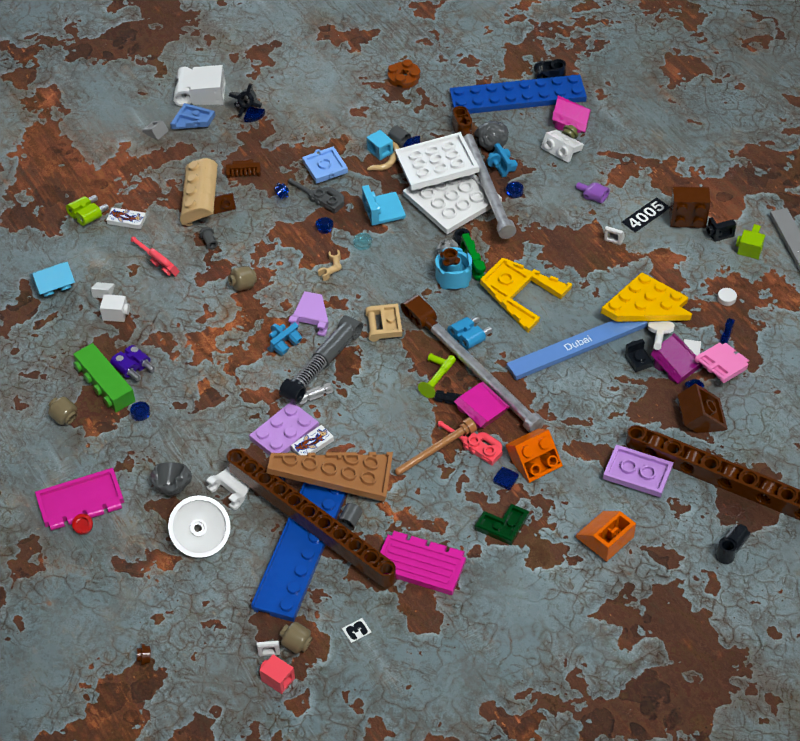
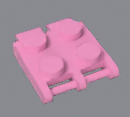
(723, 361)

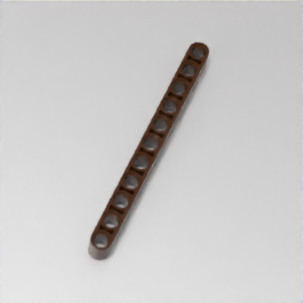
(299, 508)

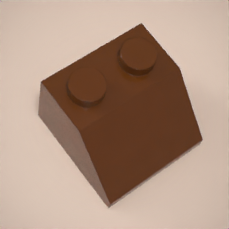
(701, 410)

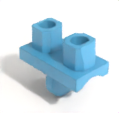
(501, 160)
(280, 337)

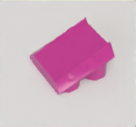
(570, 113)
(481, 405)

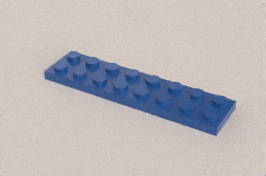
(518, 94)

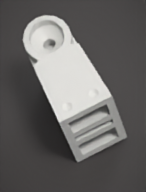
(200, 85)

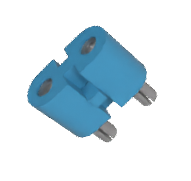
(466, 332)

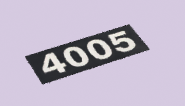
(645, 214)

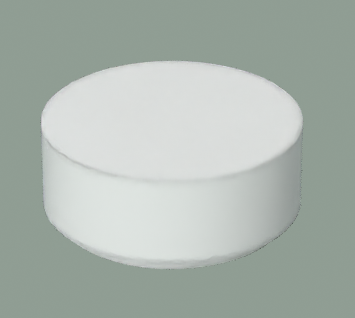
(727, 296)

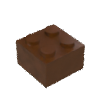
(689, 207)

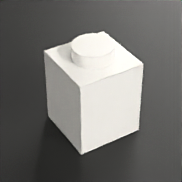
(114, 308)

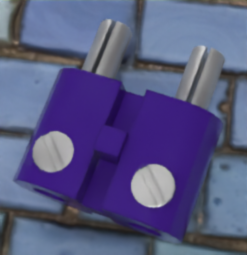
(130, 361)

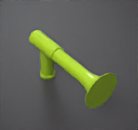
(427, 389)

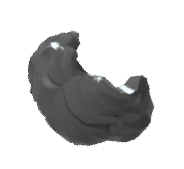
(491, 134)
(170, 477)

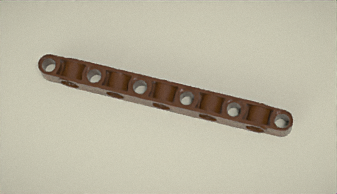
(717, 471)

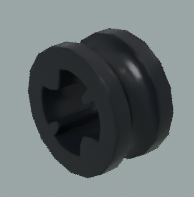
(458, 233)

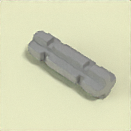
(317, 392)

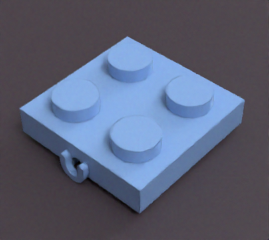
(325, 164)

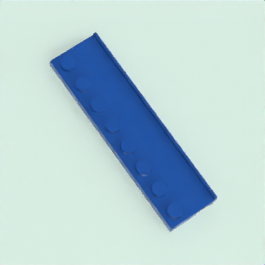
(295, 559)

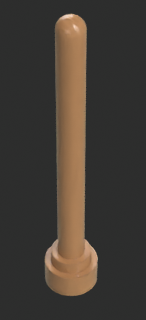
(467, 427)

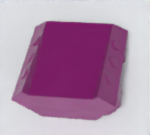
(675, 359)

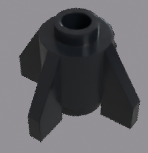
(243, 102)

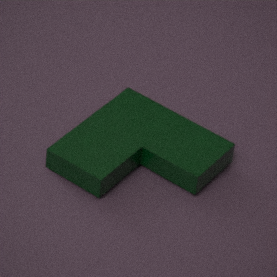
(504, 528)

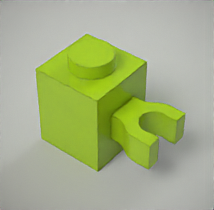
(751, 242)

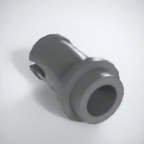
(207, 234)

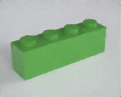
(103, 377)

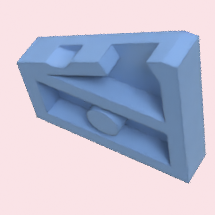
(192, 117)

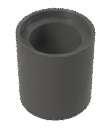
(399, 135)
(350, 515)

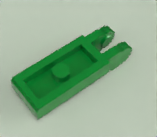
(478, 266)

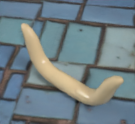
(389, 163)

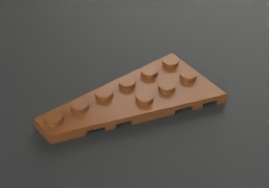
(339, 471)

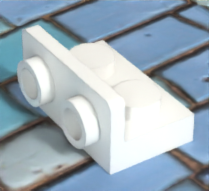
(561, 145)

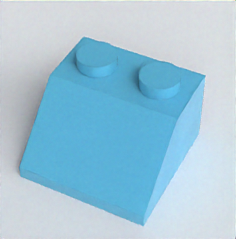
(52, 278)

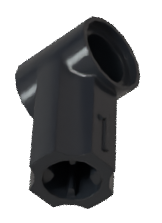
(732, 543)

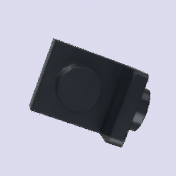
(721, 230)
(638, 356)

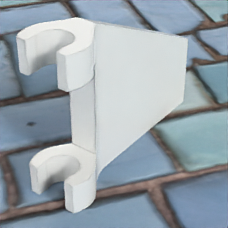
(232, 484)

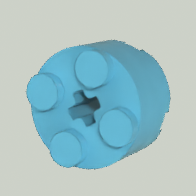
(454, 275)

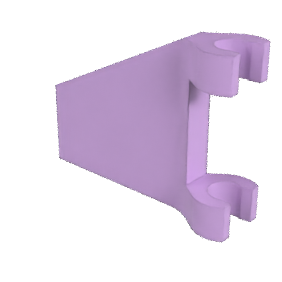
(311, 311)

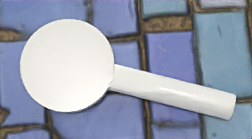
(660, 329)

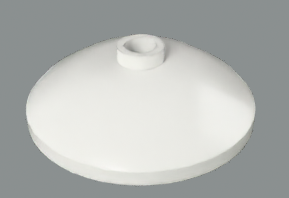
(209, 516)

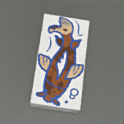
(126, 218)
(313, 441)

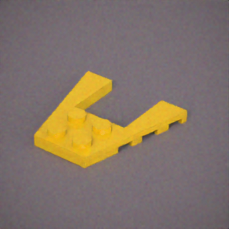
(509, 278)

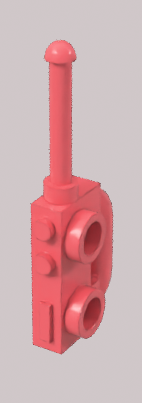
(158, 259)
(474, 444)

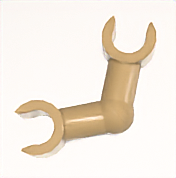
(332, 269)

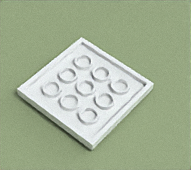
(437, 161)
(451, 202)

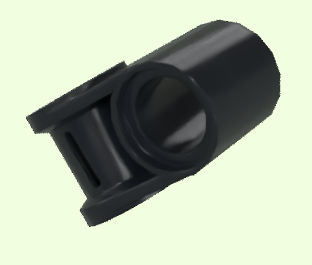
(550, 69)

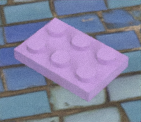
(283, 429)
(638, 470)

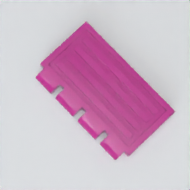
(80, 496)
(424, 564)

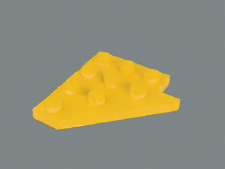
(647, 301)

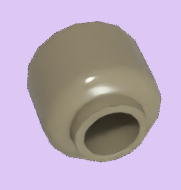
(242, 278)
(62, 410)
(295, 637)

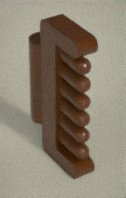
(243, 165)

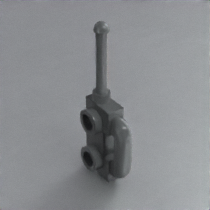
(320, 196)

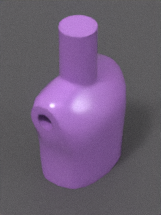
(594, 191)

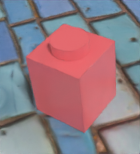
(277, 673)

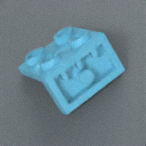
(382, 207)

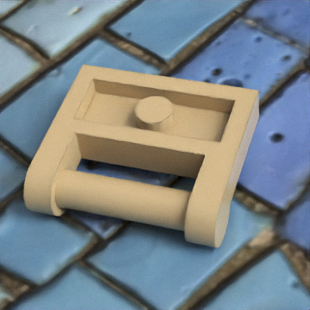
(390, 321)

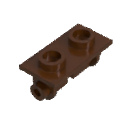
(224, 203)

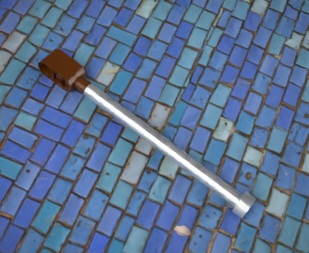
(463, 123)
(423, 315)

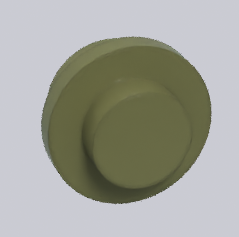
(570, 130)

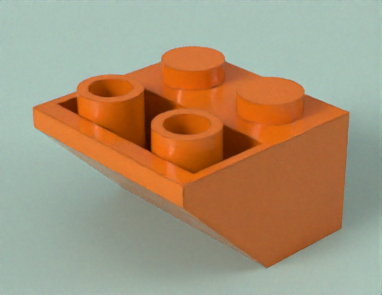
(534, 454)
(607, 533)

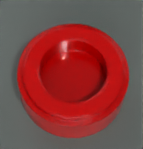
(82, 524)

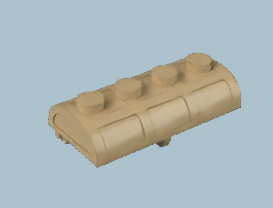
(198, 190)

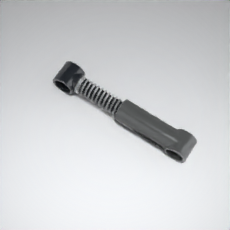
(347, 330)

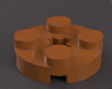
(397, 71)

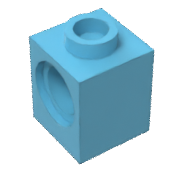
(379, 145)

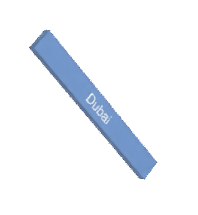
(572, 347)

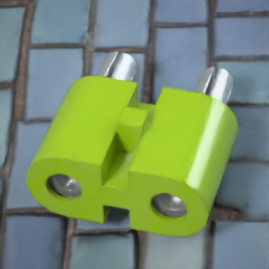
(84, 210)

